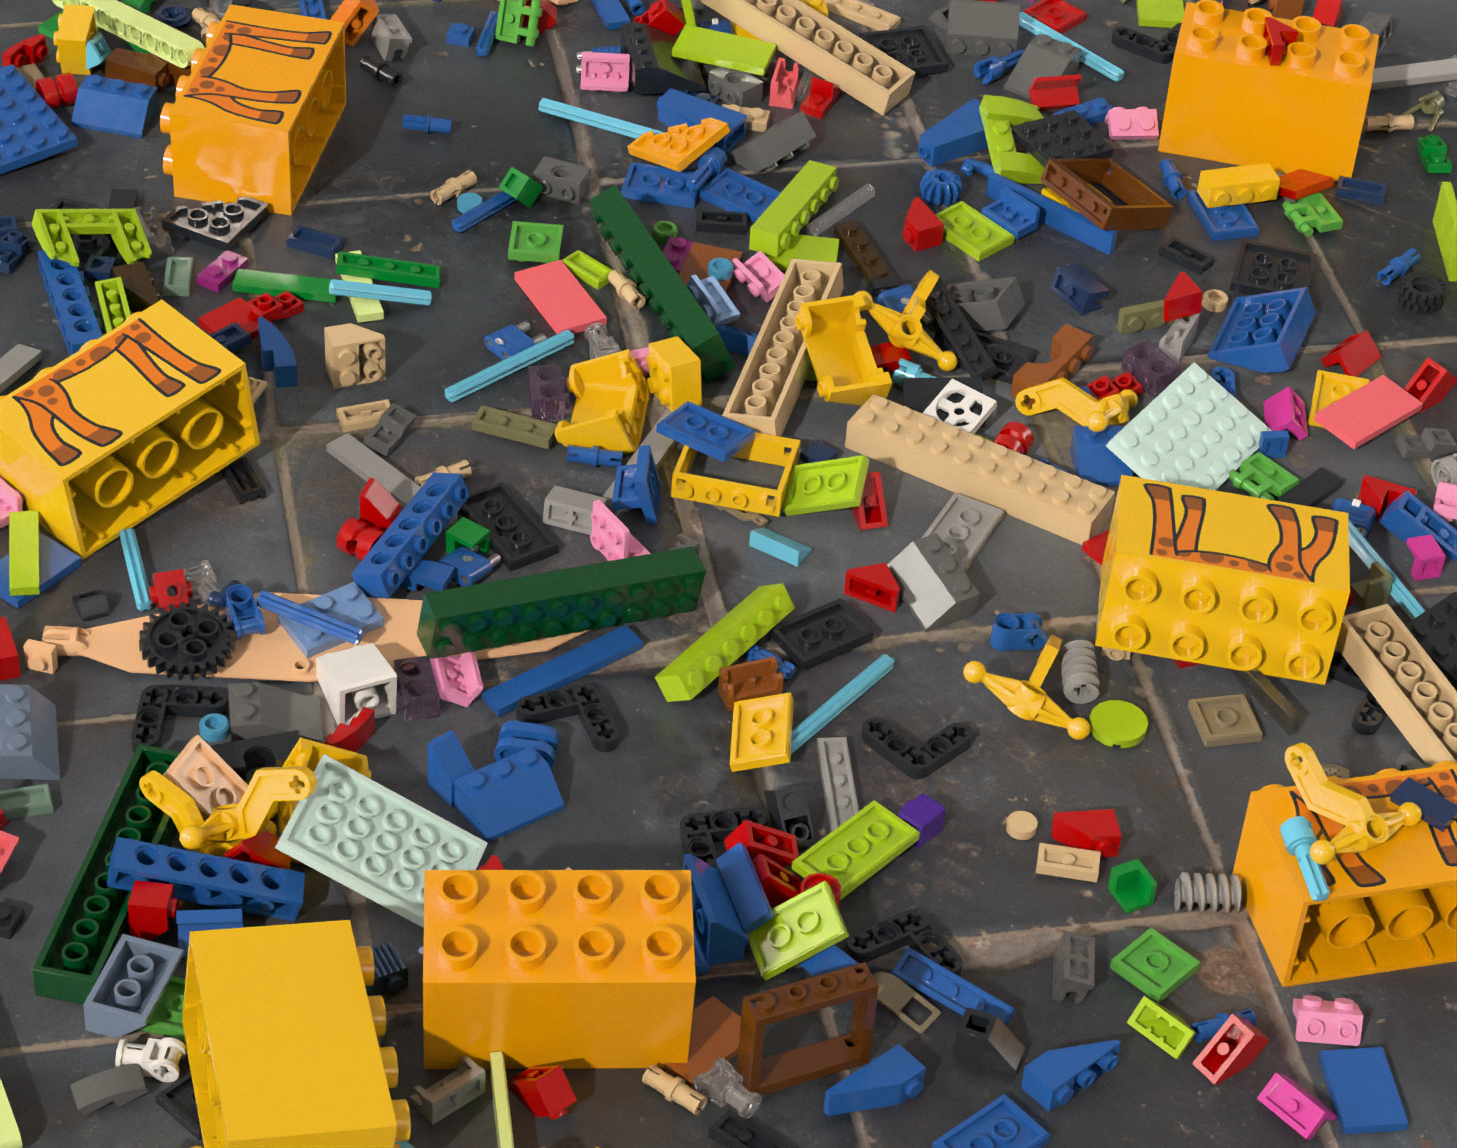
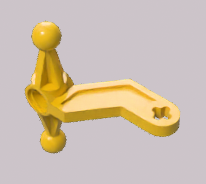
(909, 319)
(1078, 404)
(1026, 697)
(255, 808)
(184, 811)
(1362, 826)

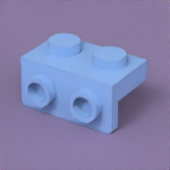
(713, 300)

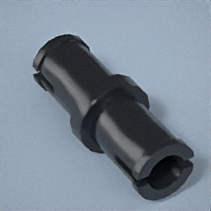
(381, 71)

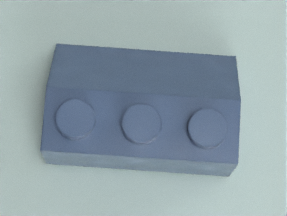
(27, 734)
(129, 986)

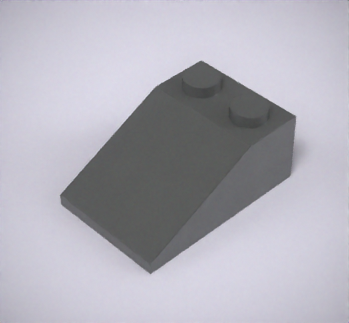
(1042, 59)
(988, 303)
(268, 710)

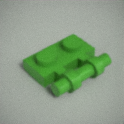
(510, 21)
(1318, 214)
(1266, 473)

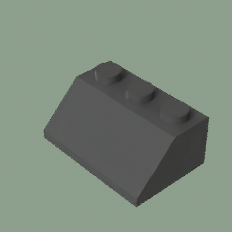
(982, 28)
(774, 144)
(933, 583)

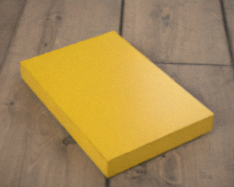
(1330, 388)
(761, 732)

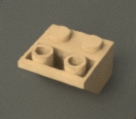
(354, 355)

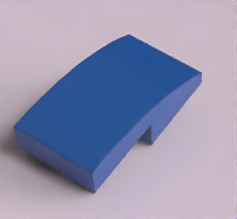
(429, 574)

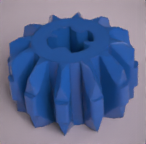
(941, 187)

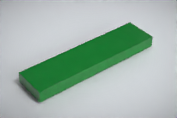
(388, 269)
(276, 283)

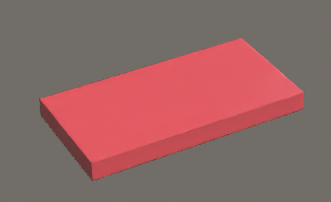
(559, 297)
(1368, 411)

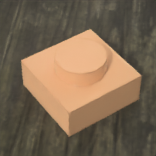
(40, 656)

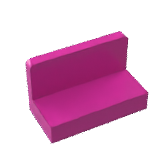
(1286, 411)
(1295, 1105)

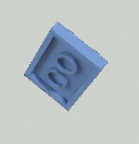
(345, 604)

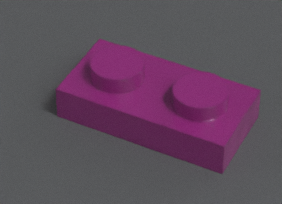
(677, 252)
(222, 271)

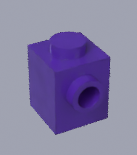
(925, 816)

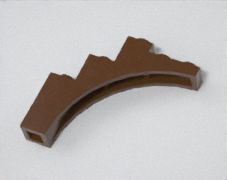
(142, 68)

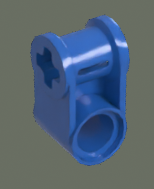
(243, 611)
(1016, 630)

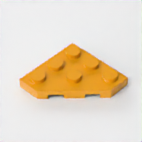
(680, 144)

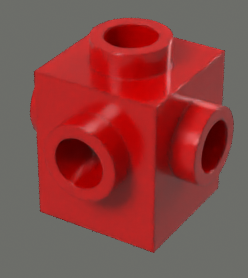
(173, 579)

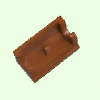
(749, 681)

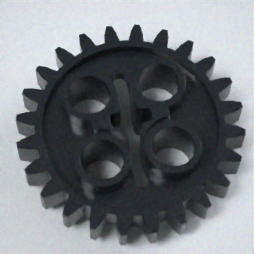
(187, 641)

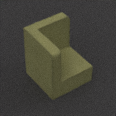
(1374, 589)

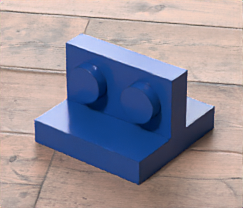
(639, 486)
(205, 920)

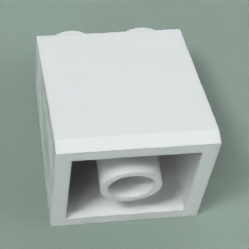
(357, 680)

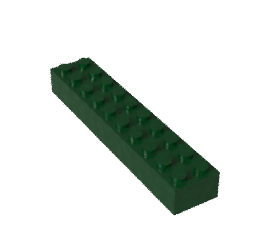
(659, 282)
(560, 602)
(93, 912)

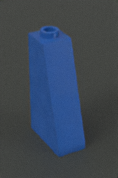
(681, 108)
(954, 136)

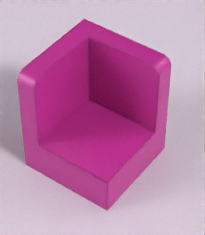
(1428, 557)

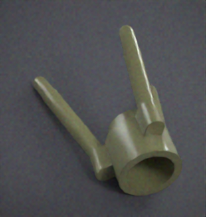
(1431, 105)

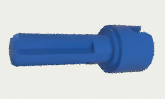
(993, 67)
(709, 165)

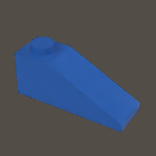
(1411, 518)
(878, 1084)

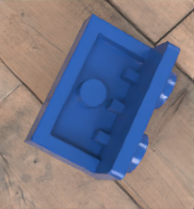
(1013, 213)

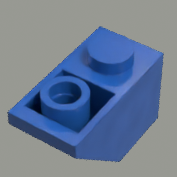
(445, 764)

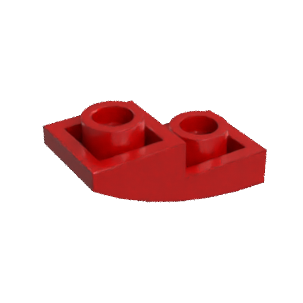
(26, 52)
(276, 307)
(888, 356)
(1104, 387)
(356, 734)

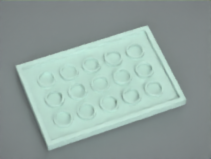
(1189, 434)
(375, 839)

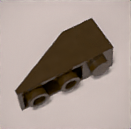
(137, 286)

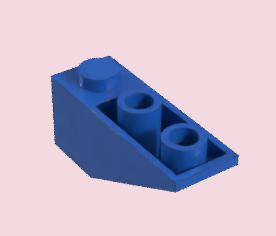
(1064, 1071)

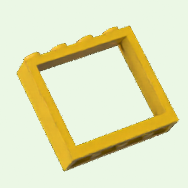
(745, 497)

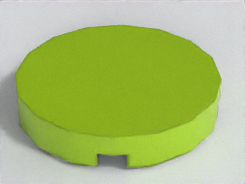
(1118, 723)

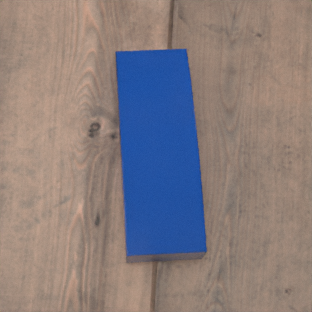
(277, 354)

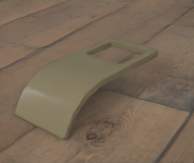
(896, 994)

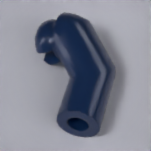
(219, 599)

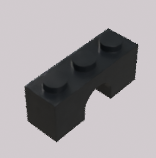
(257, 751)

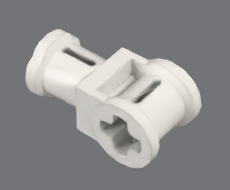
(153, 1057)

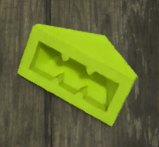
(1161, 1027)

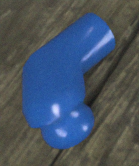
(975, 165)

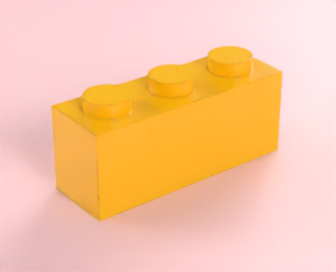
(1238, 185)

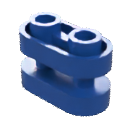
(518, 735)

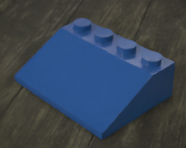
(1264, 330)

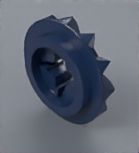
(178, 15)

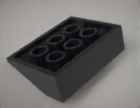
(652, 64)

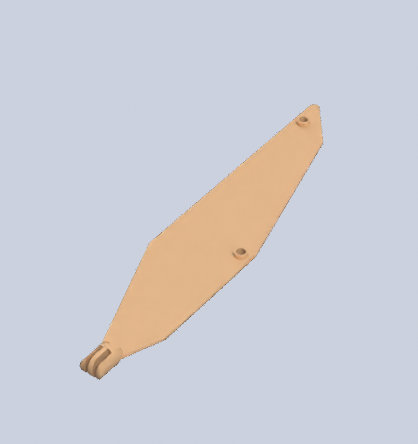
(273, 653)

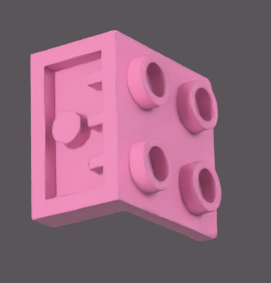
(612, 536)

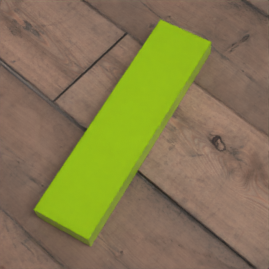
(24, 553)

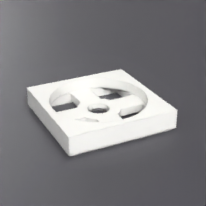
(970, 398)

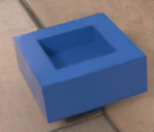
(460, 34)
(1274, 443)

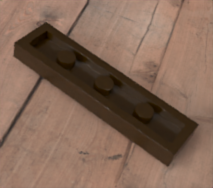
(861, 251)

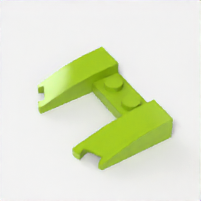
(998, 117)
(56, 225)

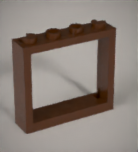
(1070, 181)
(815, 1059)

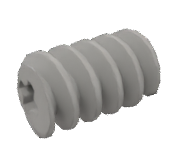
(1079, 671)
(1207, 891)

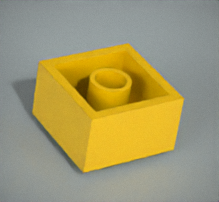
(75, 28)
(674, 373)

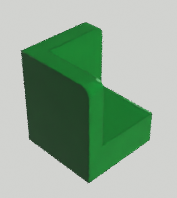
(520, 187)
(467, 534)
(1132, 886)

